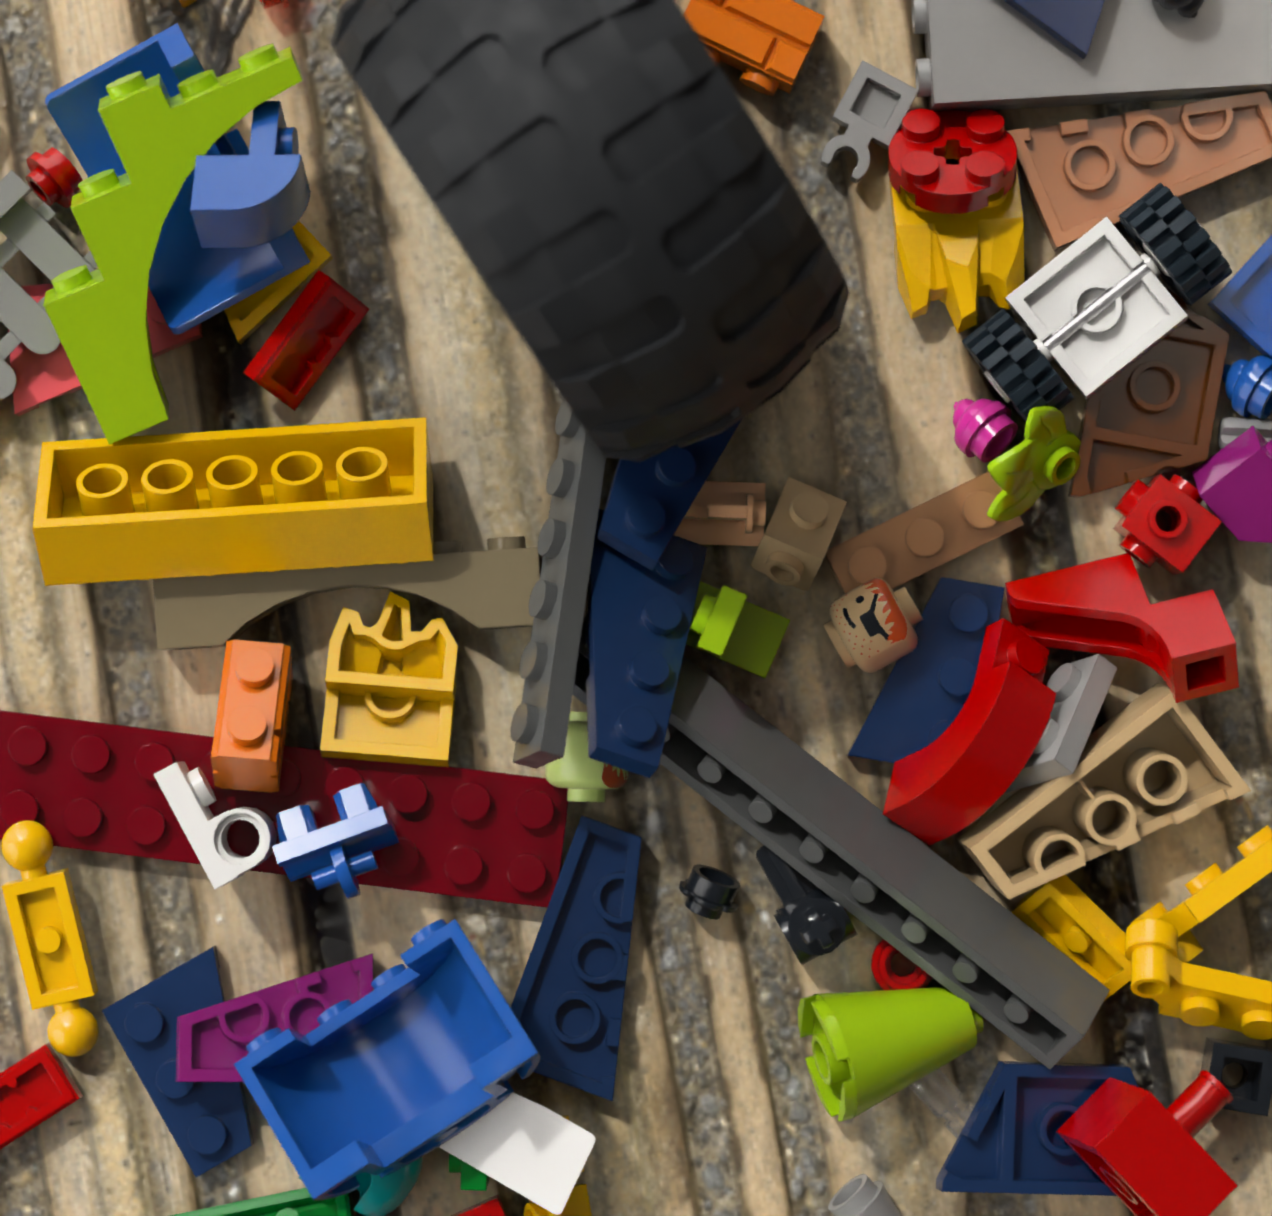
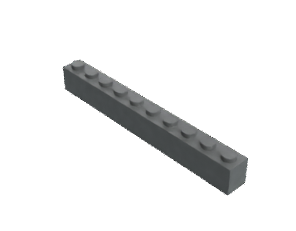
(873, 866)

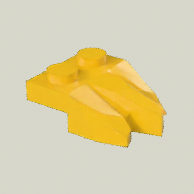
(958, 254)
(390, 689)

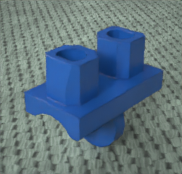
(337, 850)

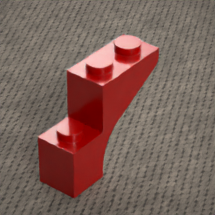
(1107, 612)

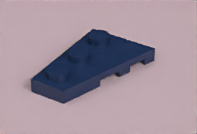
(936, 677)
(204, 1117)

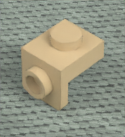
(798, 535)

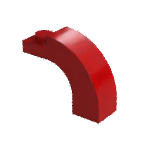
(985, 745)

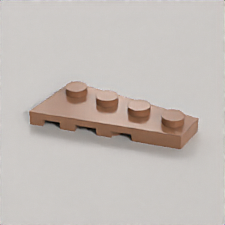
(1108, 163)

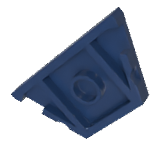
(1013, 1135)

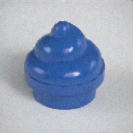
(1250, 386)

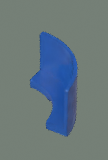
(183, 277)

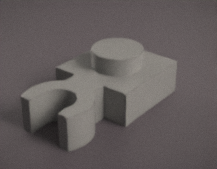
(871, 113)

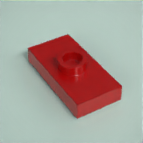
(306, 340)
(33, 1093)

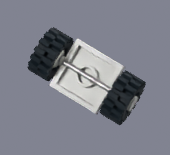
(1098, 304)

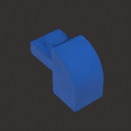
(255, 195)

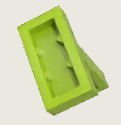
(735, 629)

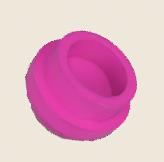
(983, 428)

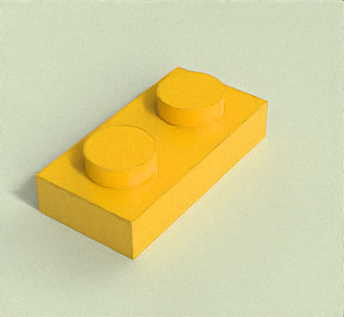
(1078, 929)

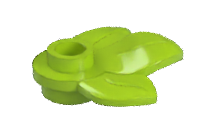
(1036, 464)

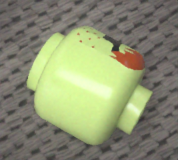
(582, 776)

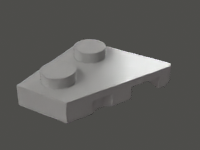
(1079, 697)

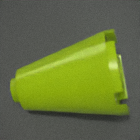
(881, 1042)

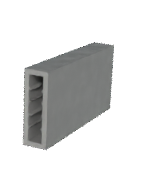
(1140, 52)

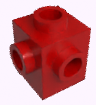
(1187, 528)

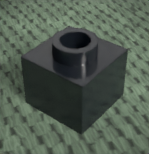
(1255, 1088)

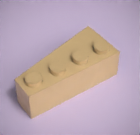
(1133, 778)

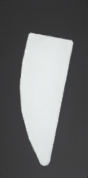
(526, 1150)

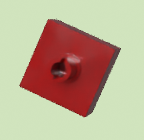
(1151, 1150)

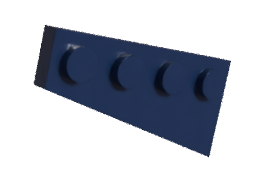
(579, 961)

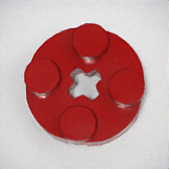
(974, 138)

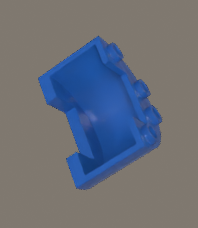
(391, 1069)

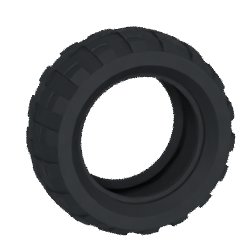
(606, 202)

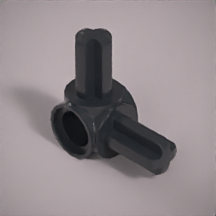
(808, 916)

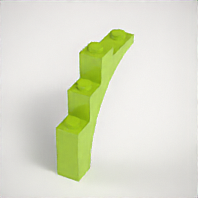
(121, 217)

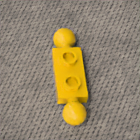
(50, 938)

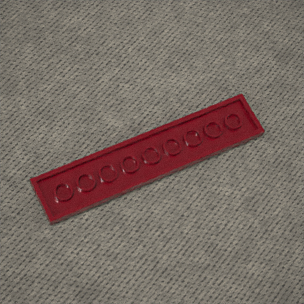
(454, 825)

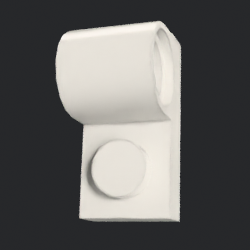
(189, 798)

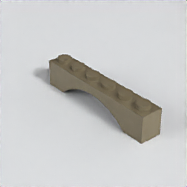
(480, 586)

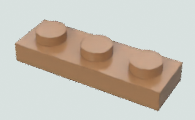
(921, 537)

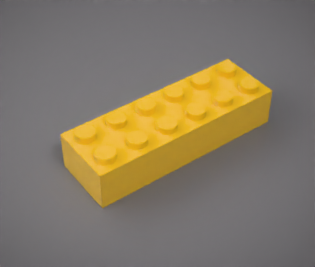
(234, 501)

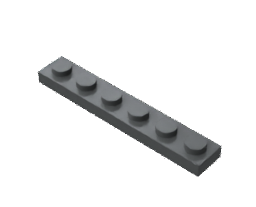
(559, 596)

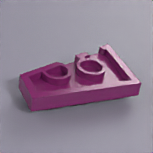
(218, 1035)

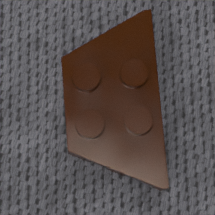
(1154, 411)

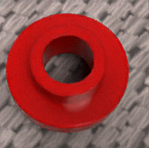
(53, 177)
(887, 978)

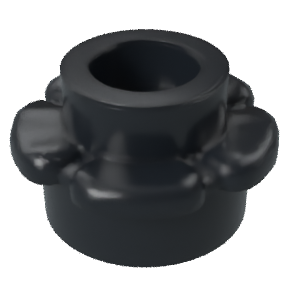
(710, 892)

